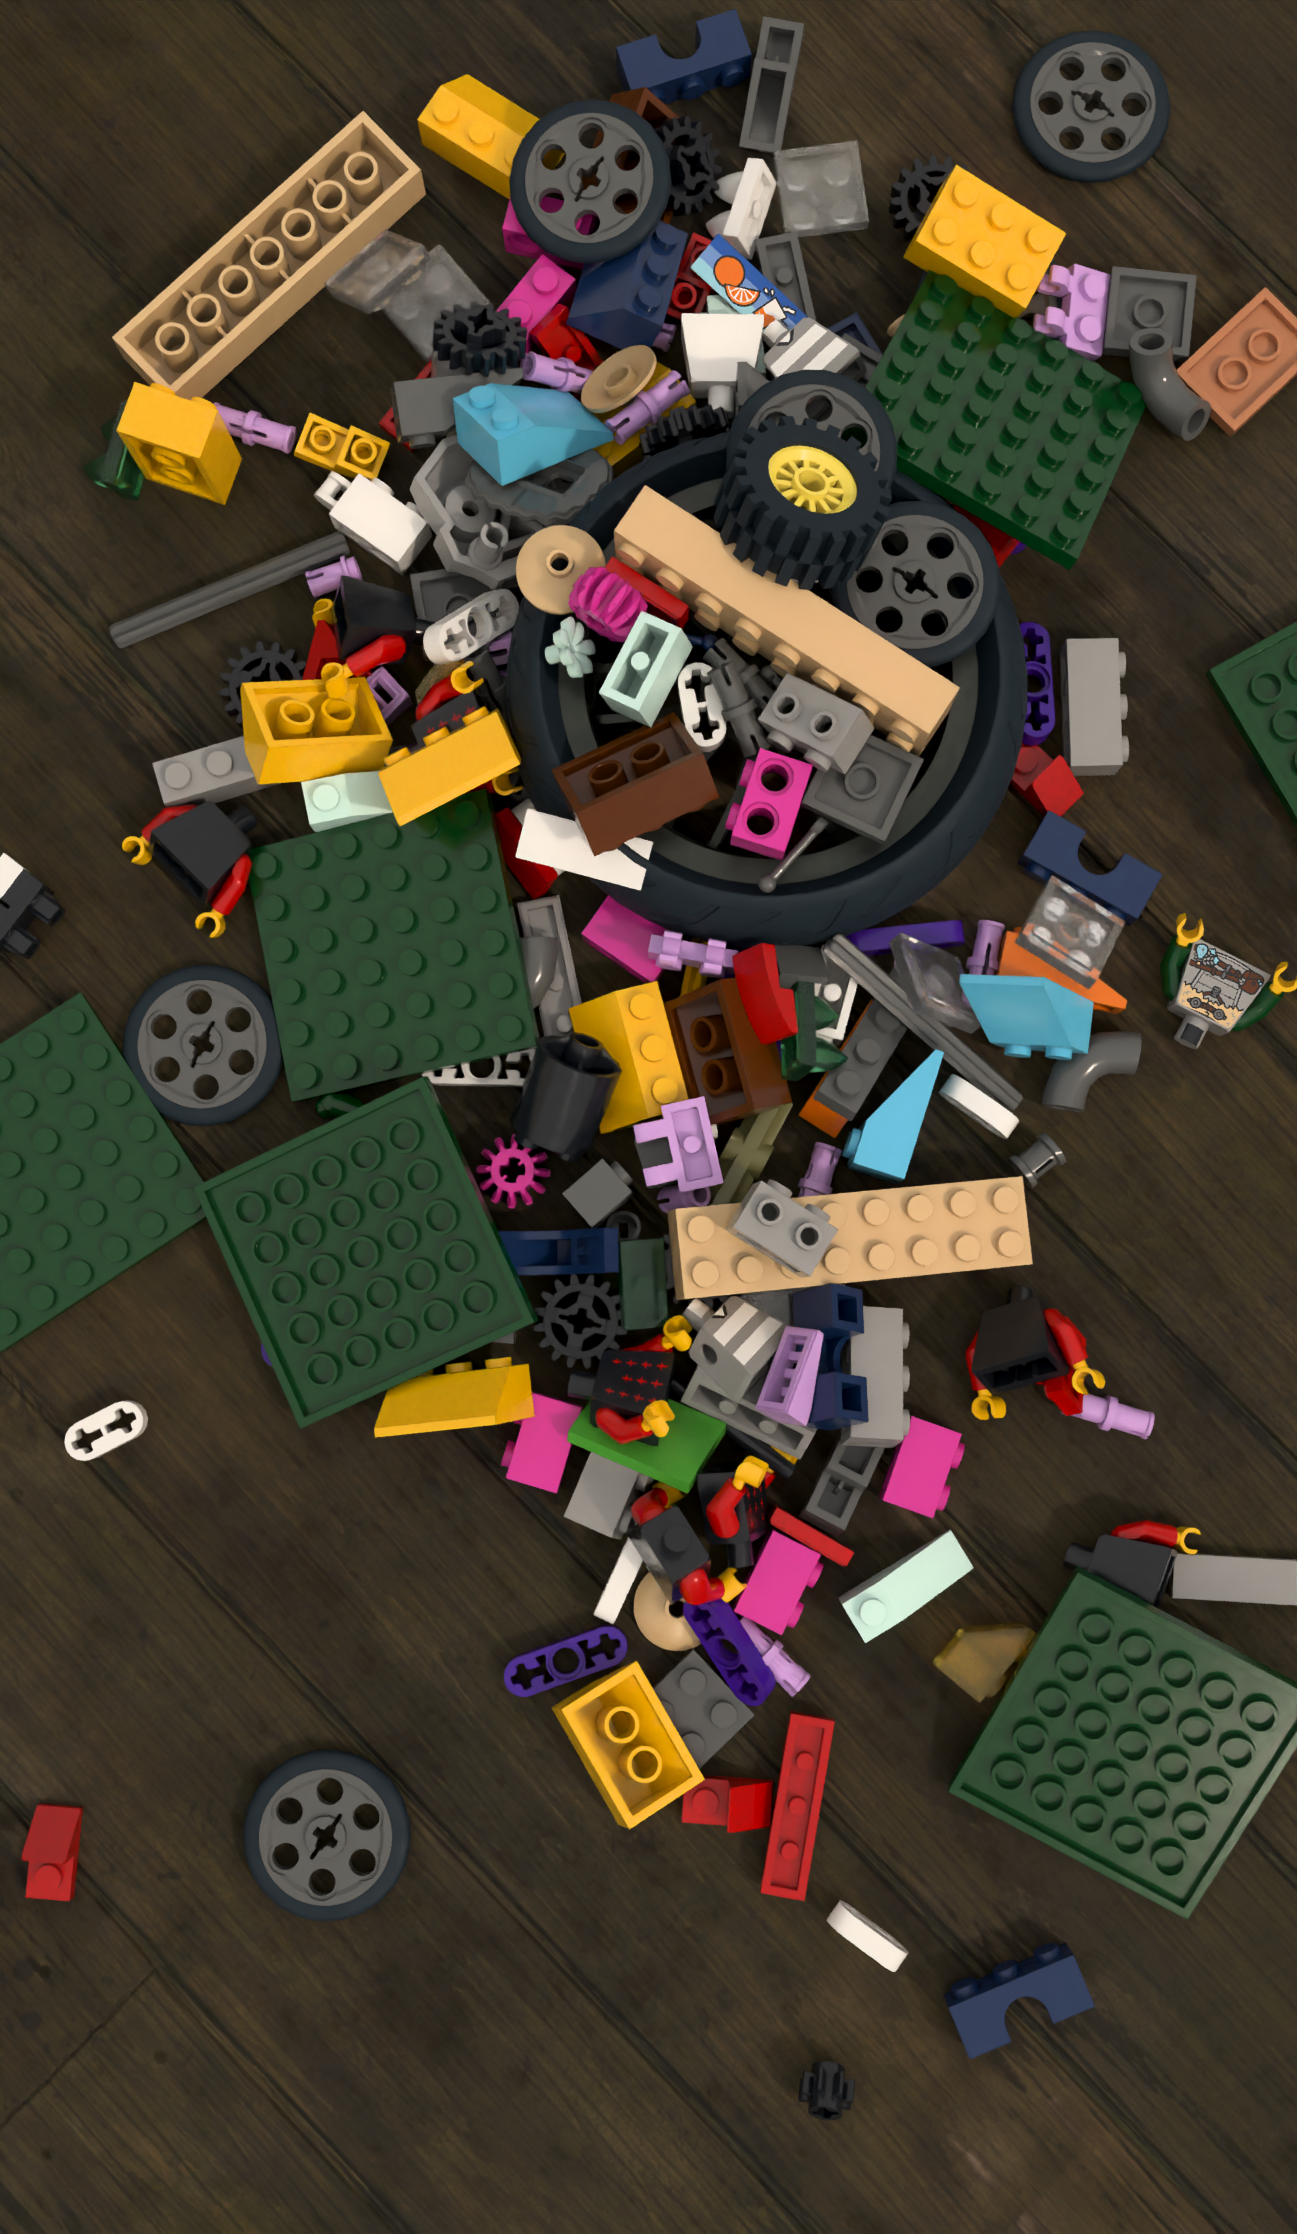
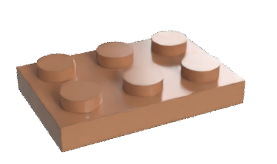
(1245, 362)

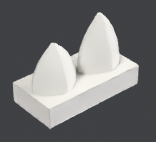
(751, 196)

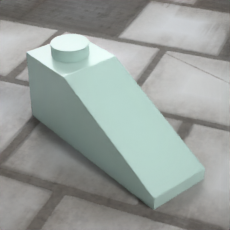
(344, 799)
(905, 1586)

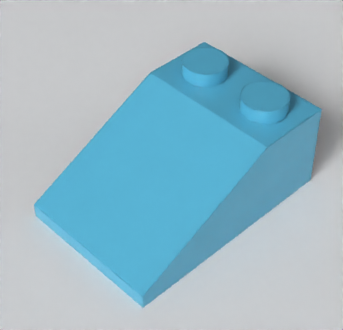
(524, 429)
(1030, 1014)
(888, 1137)

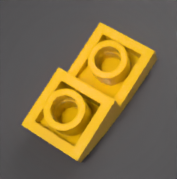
(341, 449)

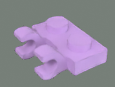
(1083, 308)
(673, 952)
(690, 1142)

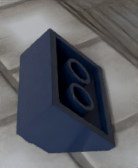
(629, 295)

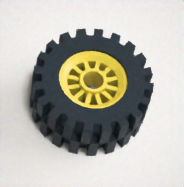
(801, 502)

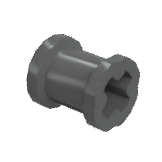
(1037, 1159)

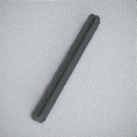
(229, 589)
(931, 1031)

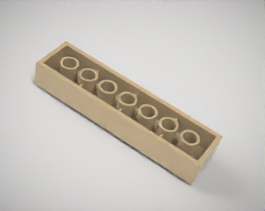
(272, 261)
(782, 622)
(876, 1239)

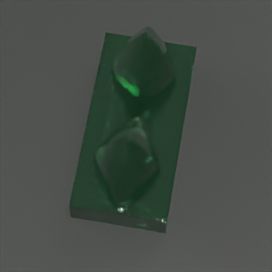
(117, 467)
(805, 1050)
(642, 1283)

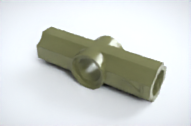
(747, 1155)

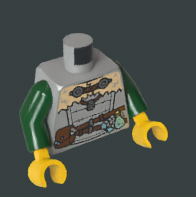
(1214, 987)

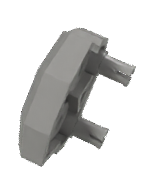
(465, 543)

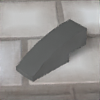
(772, 85)
(840, 1486)

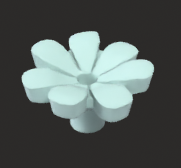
(571, 649)

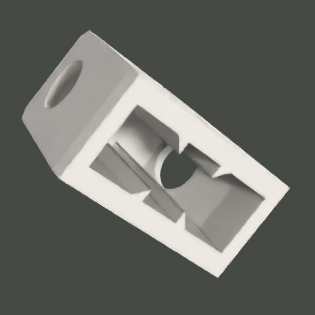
(713, 348)

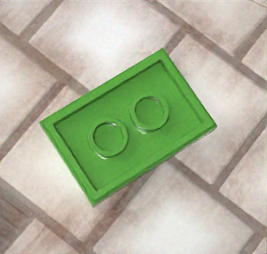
(676, 1459)

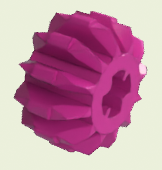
(606, 603)
(523, 1182)

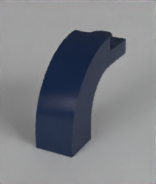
(563, 1251)

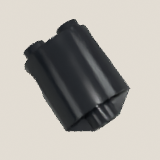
(565, 1095)

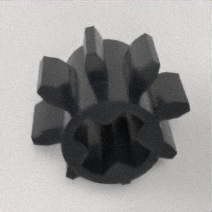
(826, 2090)

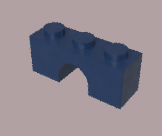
(720, 60)
(1055, 853)
(838, 1313)
(981, 2004)

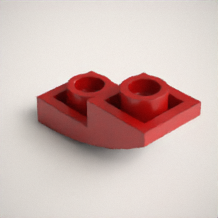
(690, 289)
(765, 1003)

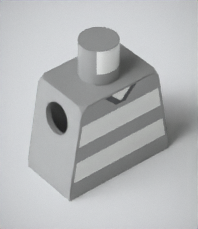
(810, 348)
(734, 1343)

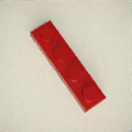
(797, 1805)

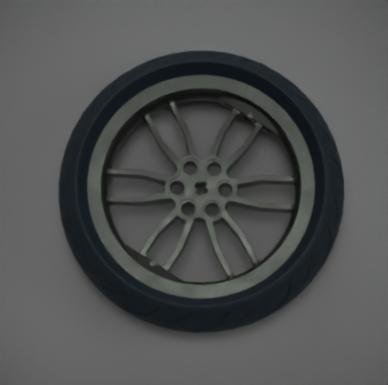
(844, 877)

